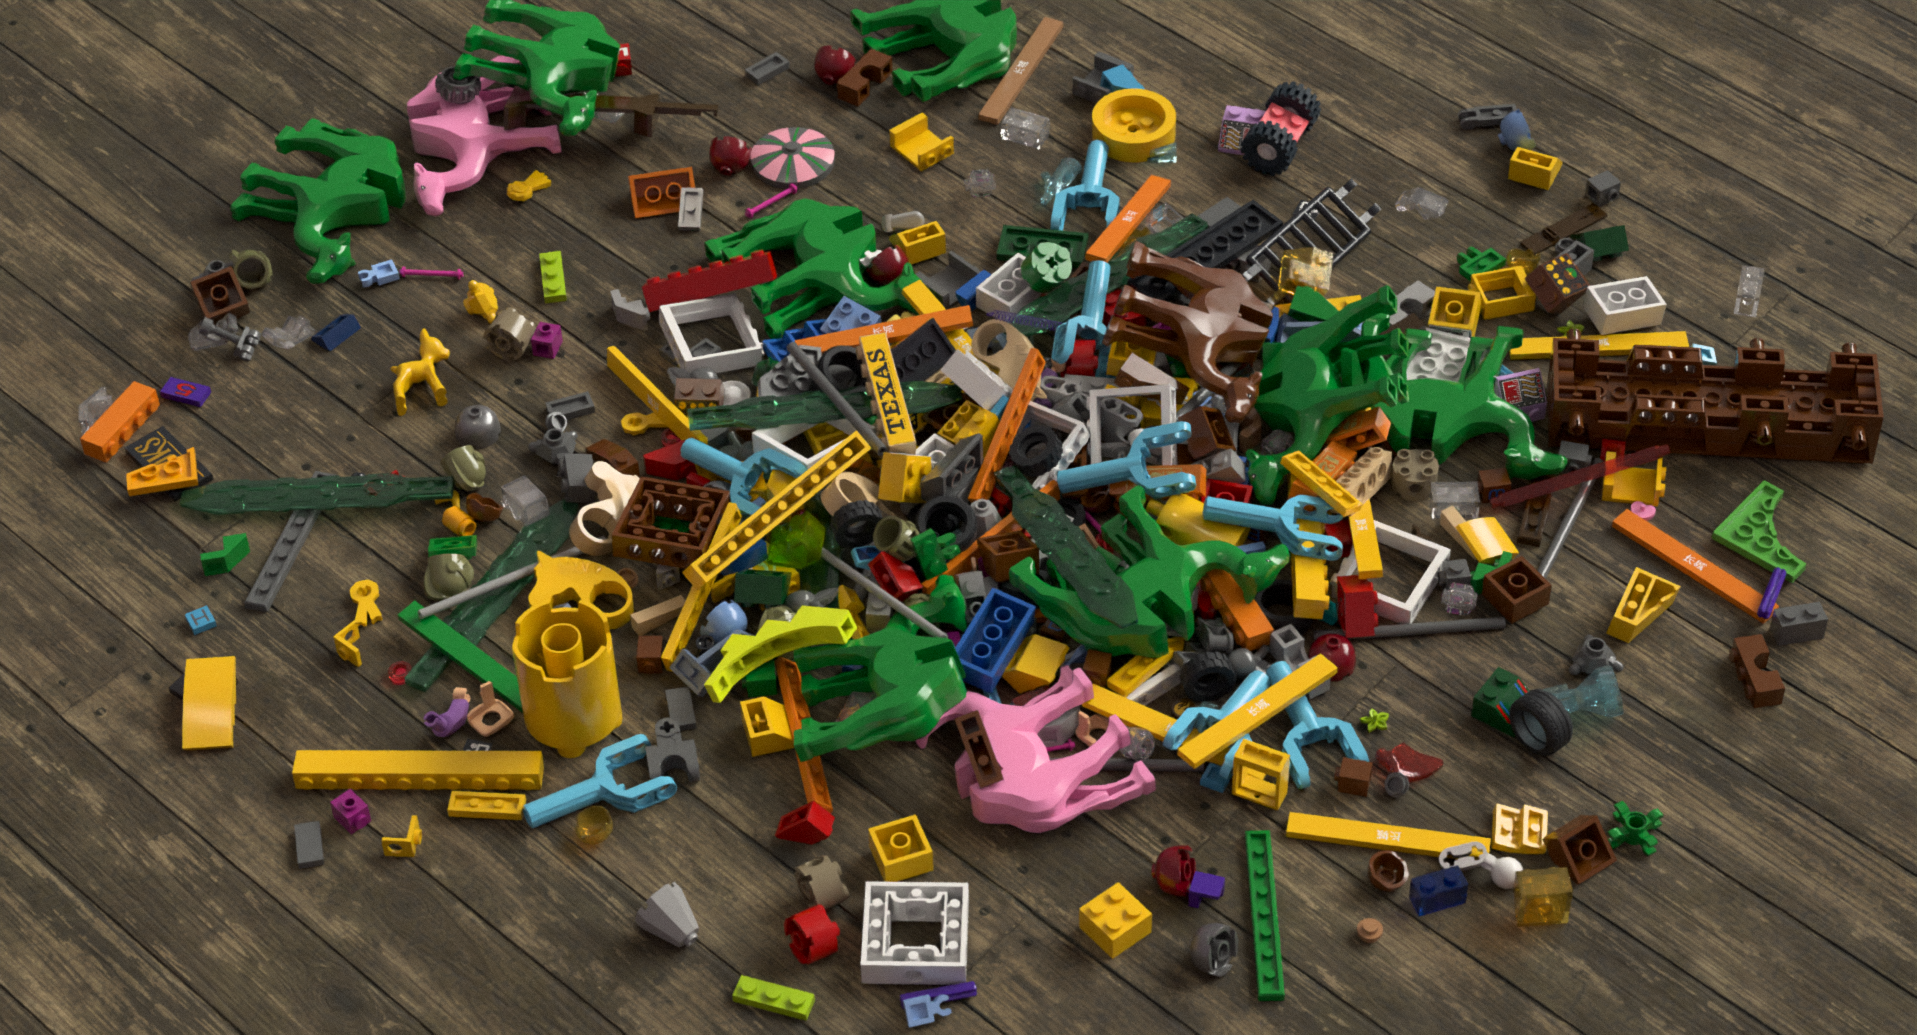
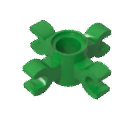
(1635, 828)

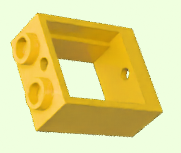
(1502, 279)
(1266, 761)

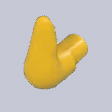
(455, 499)

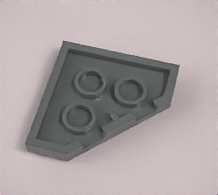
(788, 376)

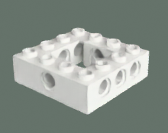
(915, 902)

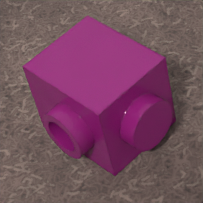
(546, 340)
(350, 811)

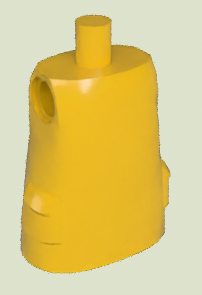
(1183, 522)

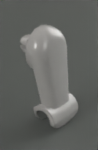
(902, 221)
(1114, 450)

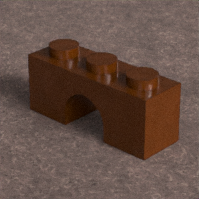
(855, 83)
(1760, 686)

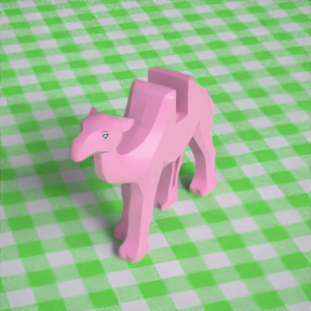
(466, 138)
(1038, 791)

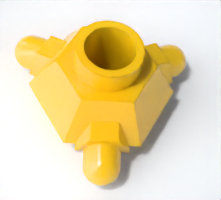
(481, 300)

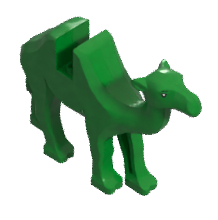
(968, 31)
(569, 58)
(343, 195)
(827, 257)
(1304, 390)
(1462, 409)
(1159, 578)
(909, 674)

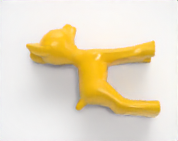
(412, 372)

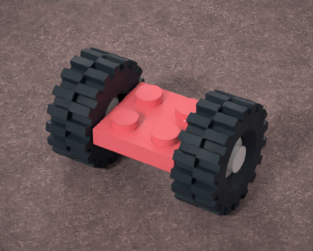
(1273, 140)

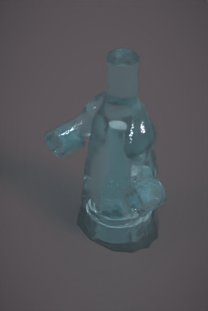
(1062, 178)

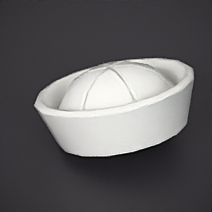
(735, 392)

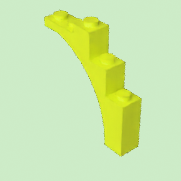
(746, 652)

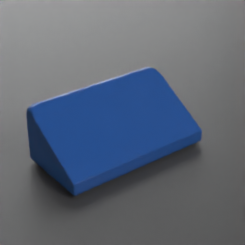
(967, 293)

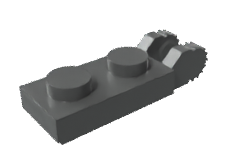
(1484, 115)

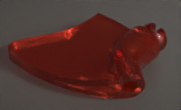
(1408, 762)

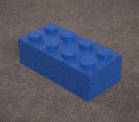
(994, 638)

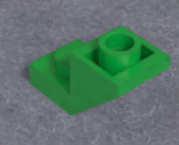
(223, 561)
(1478, 576)

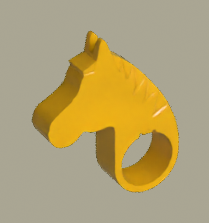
(577, 580)

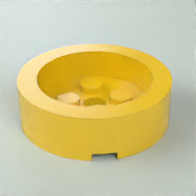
(1131, 110)

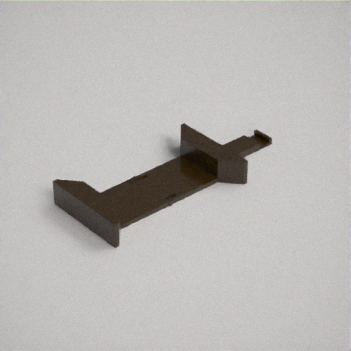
(645, 109)

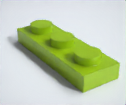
(552, 277)
(773, 997)

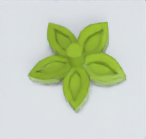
(1570, 325)
(1375, 720)

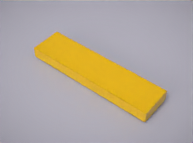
(1321, 483)

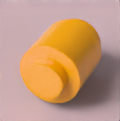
(458, 521)

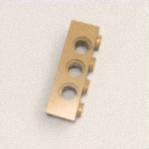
(1367, 475)

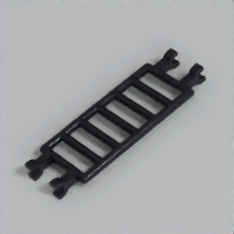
(1303, 214)

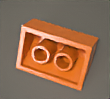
(659, 191)

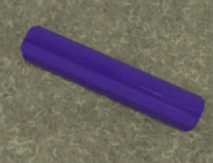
(1771, 593)
(954, 992)

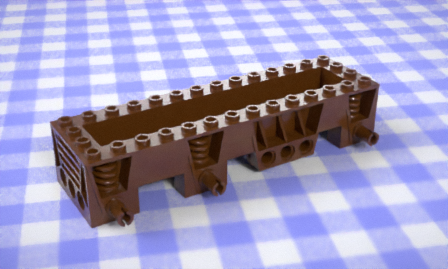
(1715, 410)

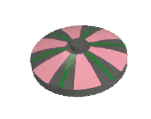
(792, 157)

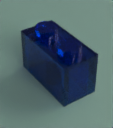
(1438, 890)

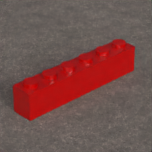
(709, 281)

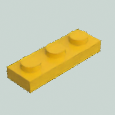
(1136, 673)
(486, 805)

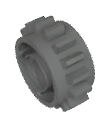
(457, 90)

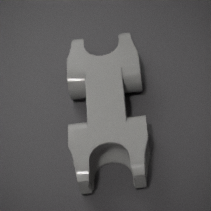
(1112, 409)

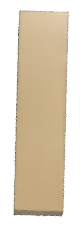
(1449, 520)
(657, 615)

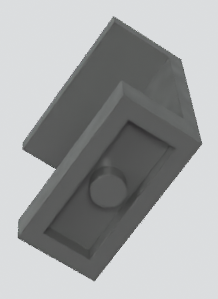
(1090, 86)
(948, 280)

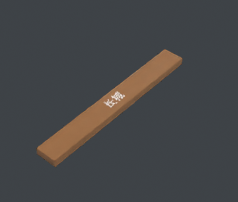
(1020, 71)

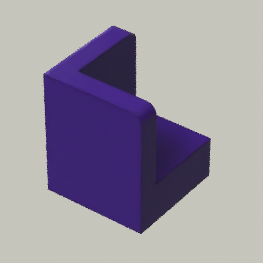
(1205, 886)

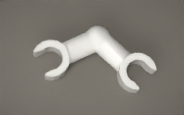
(866, 261)

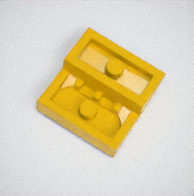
(1486, 539)
(1519, 829)

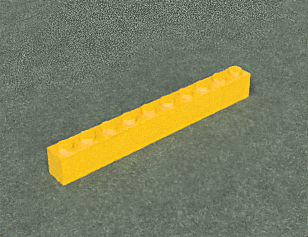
(776, 510)
(1308, 573)
(418, 770)

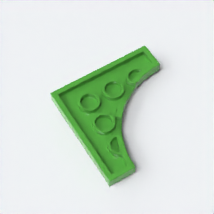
(1753, 533)

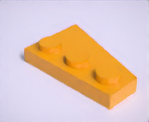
(169, 475)

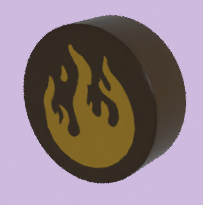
(1180, 706)

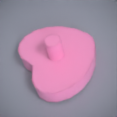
(1644, 511)

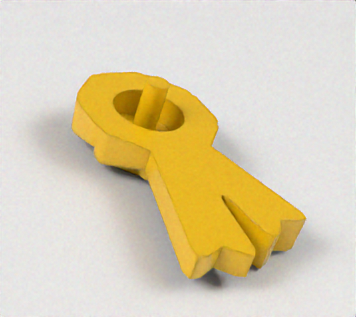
(523, 190)
(638, 423)
(365, 594)

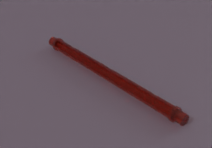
(1578, 476)

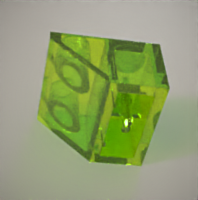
(796, 542)

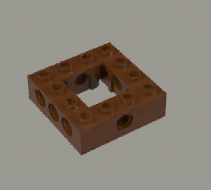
(640, 540)

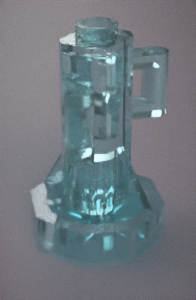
(1596, 694)

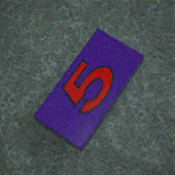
(185, 392)

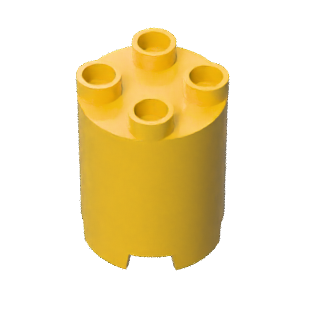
(567, 676)

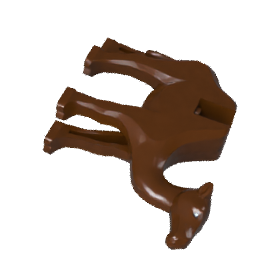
(1217, 327)

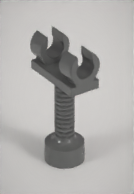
(243, 351)

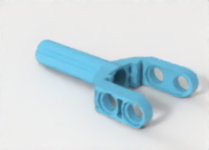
(1090, 191)
(1089, 324)
(1134, 466)
(740, 474)
(1281, 522)
(1204, 718)
(1310, 729)
(603, 787)

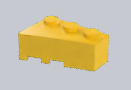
(1641, 604)

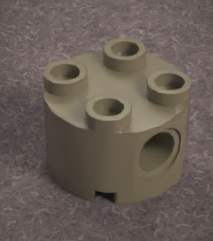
(509, 334)
(1413, 473)
(821, 882)

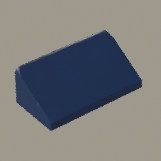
(336, 331)

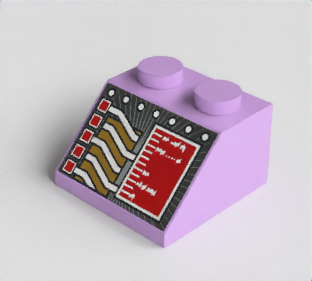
(1235, 127)
(1523, 391)

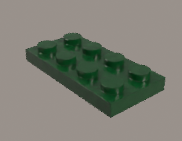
(1024, 239)

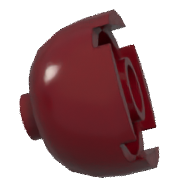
(832, 64)
(729, 155)
(887, 266)
(1336, 650)
(1174, 870)

